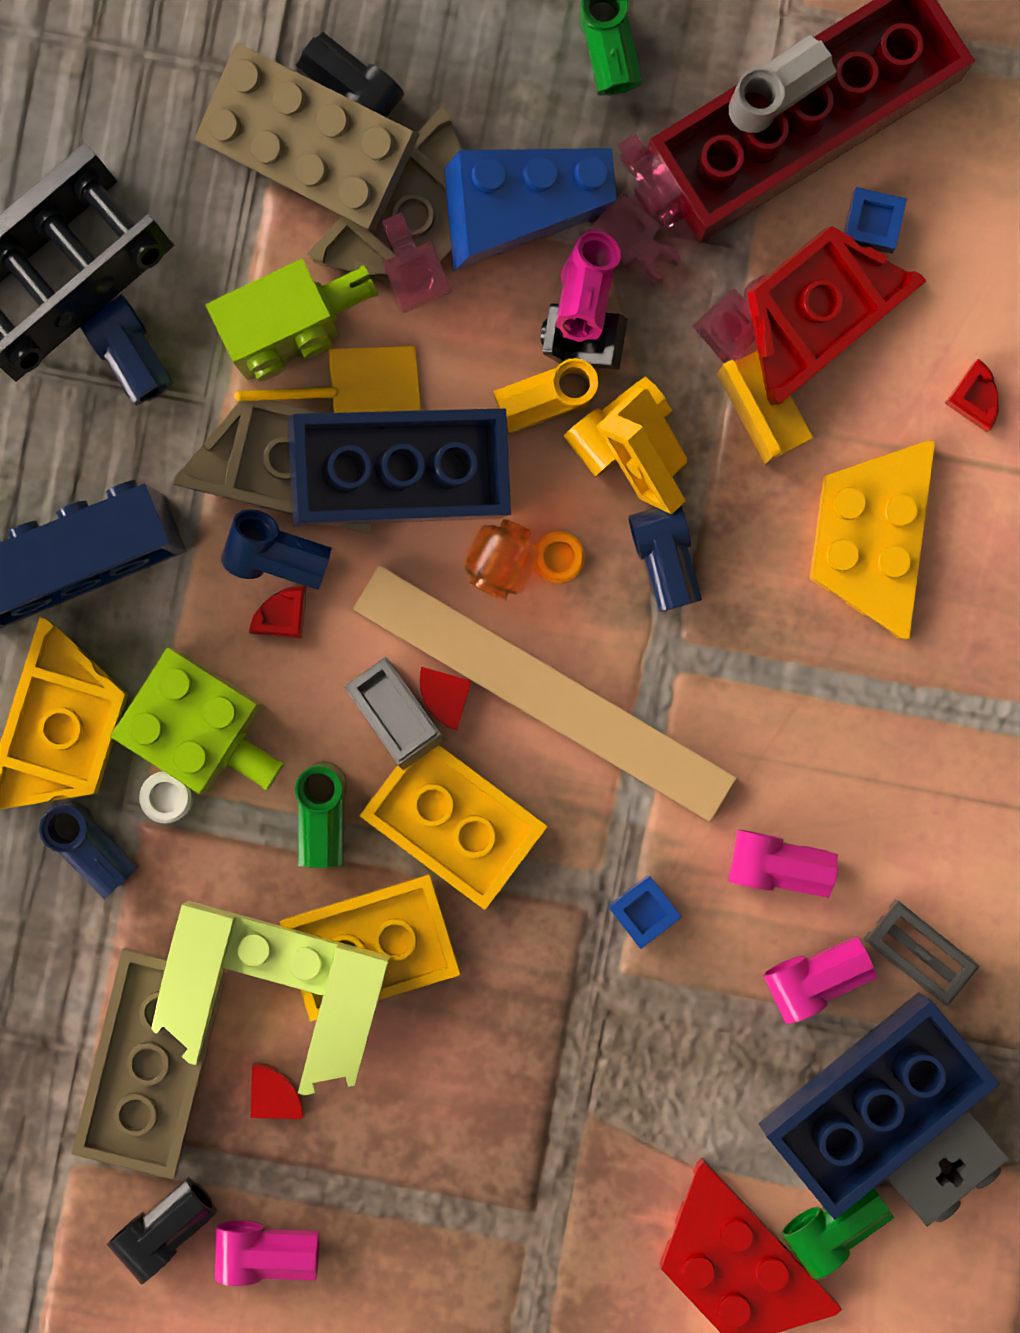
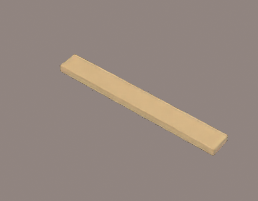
(544, 693)

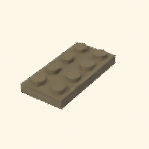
(306, 137)
(139, 1082)

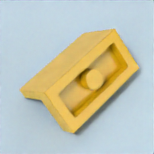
(772, 428)
(645, 449)

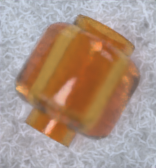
(501, 559)

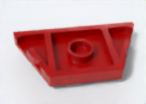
(821, 306)
(737, 1266)

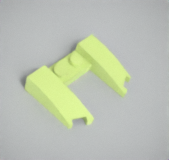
(218, 939)

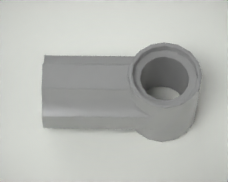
(781, 83)

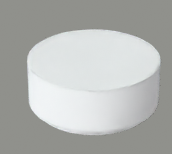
(165, 798)

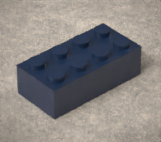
(398, 466)
(84, 549)
(878, 1104)

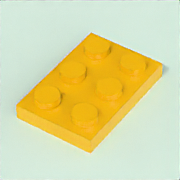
(455, 823)
(392, 921)

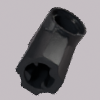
(340, 71)
(152, 1238)

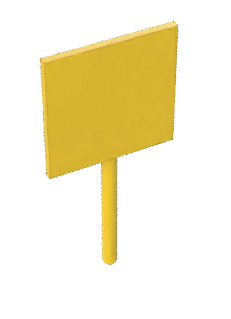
(360, 381)

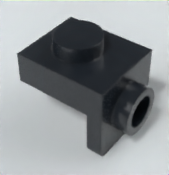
(600, 353)

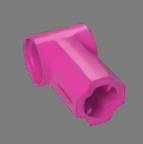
(587, 286)
(768, 863)
(806, 984)
(250, 1253)

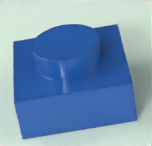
(875, 219)
(644, 911)

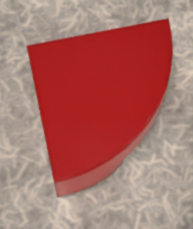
(976, 396)
(281, 614)
(444, 696)
(274, 1094)

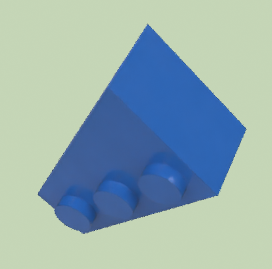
(521, 196)

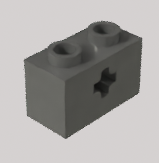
(974, 1164)

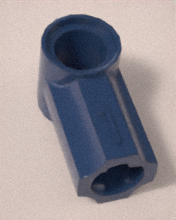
(120, 339)
(663, 545)
(259, 547)
(92, 852)

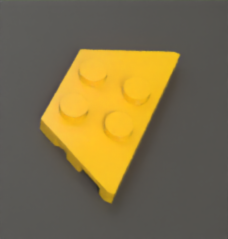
(874, 535)
(58, 723)

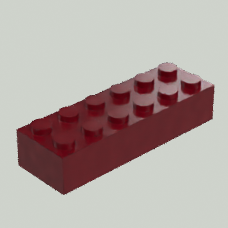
(886, 64)

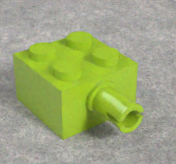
(284, 317)
(194, 725)

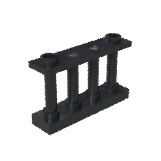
(44, 216)

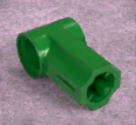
(610, 49)
(321, 820)
(825, 1242)

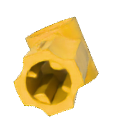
(541, 398)
(588, 441)

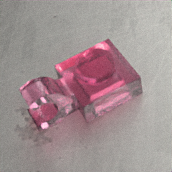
(414, 270)

